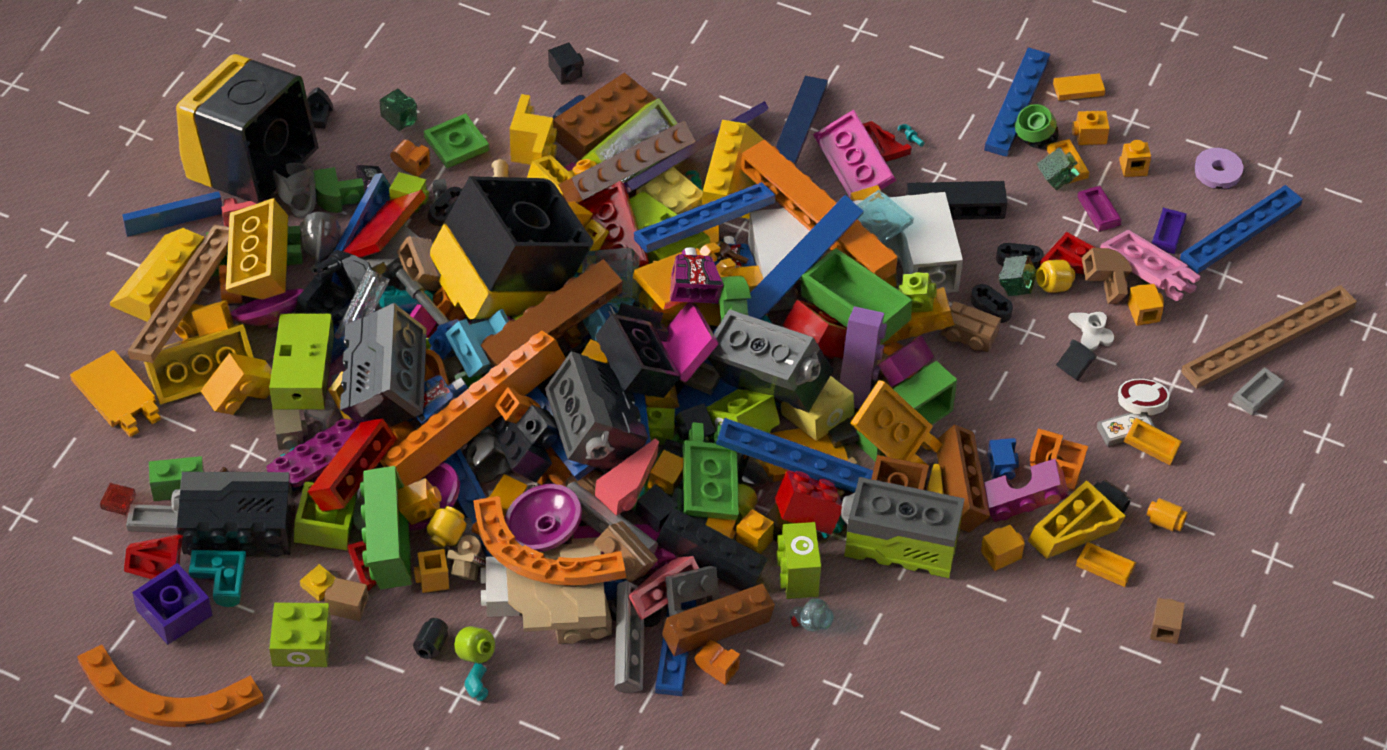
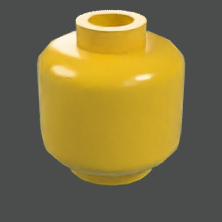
(1055, 276)
(446, 527)

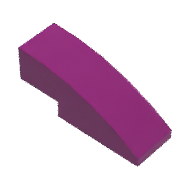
(906, 360)

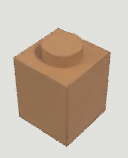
(347, 599)
(1167, 620)

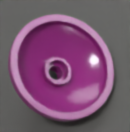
(268, 310)
(448, 484)
(544, 516)

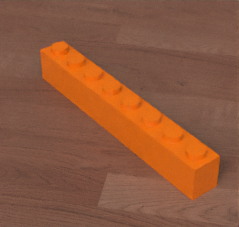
(810, 204)
(474, 409)

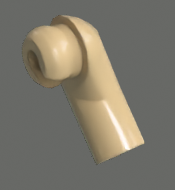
(500, 168)

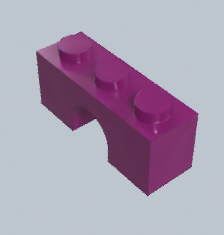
(1044, 488)

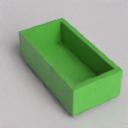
(841, 283)
(928, 392)
(386, 529)

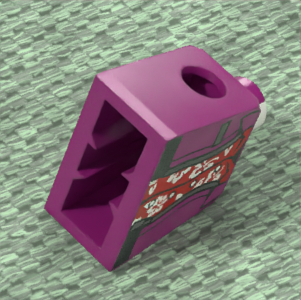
(695, 278)

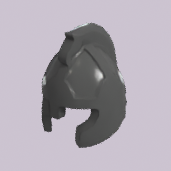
(297, 189)
(319, 235)
(487, 455)

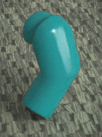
(474, 684)

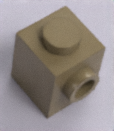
(289, 428)

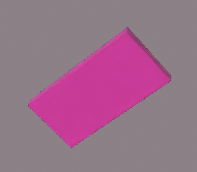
(853, 154)
(689, 340)

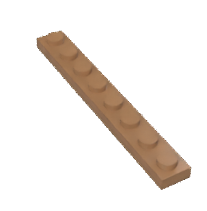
(181, 296)
(1268, 337)

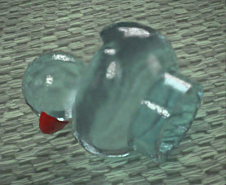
(812, 616)

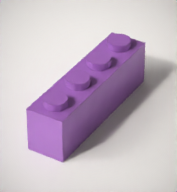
(862, 353)

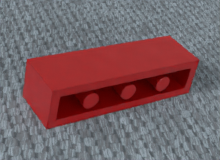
(346, 470)

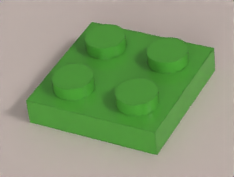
(456, 140)

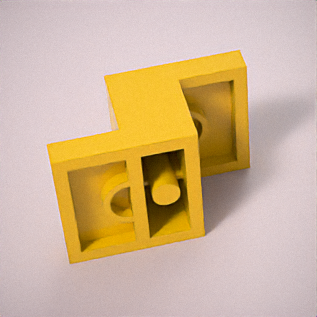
(531, 134)

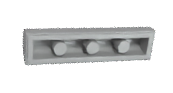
(600, 517)
(628, 642)

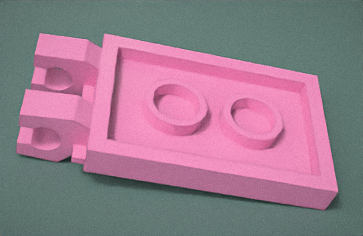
(1154, 264)

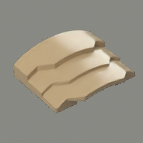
(559, 606)

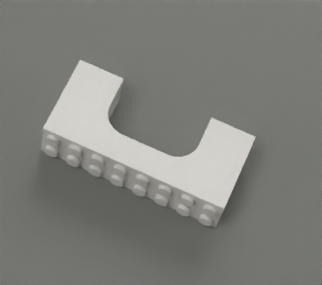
(923, 247)

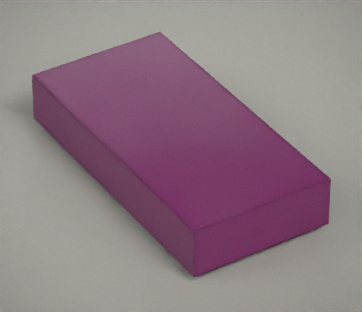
(1099, 208)

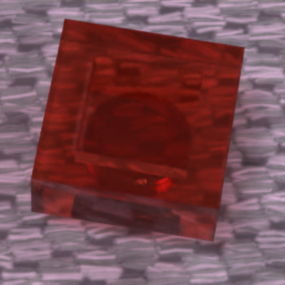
(117, 498)

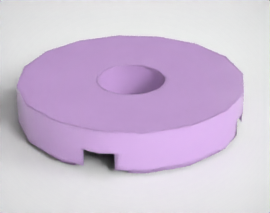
(1218, 158)

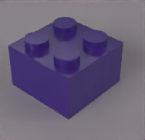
(172, 603)

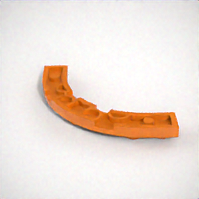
(532, 563)
(162, 709)

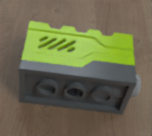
(902, 526)

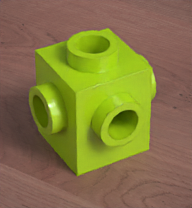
(920, 290)
(661, 423)

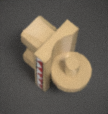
(467, 561)

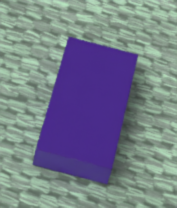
(1169, 230)

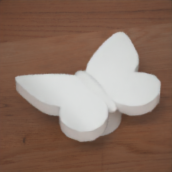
(1093, 329)

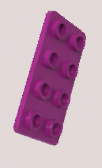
(312, 457)

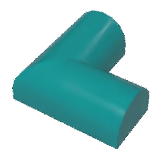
(400, 298)
(225, 568)

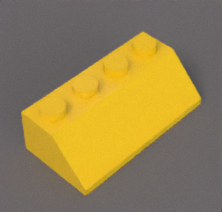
(725, 166)
(257, 250)
(157, 274)
(189, 364)

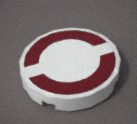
(1143, 396)

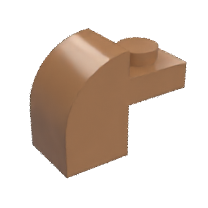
(1110, 267)

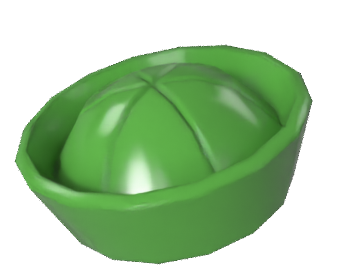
(1035, 123)

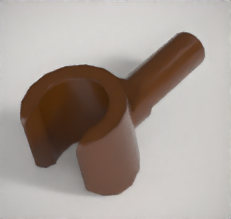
(725, 250)

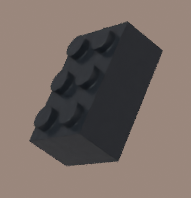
(637, 356)

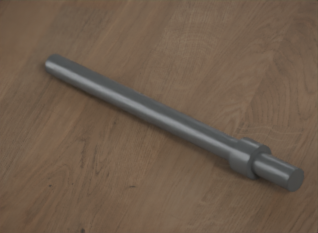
(416, 291)

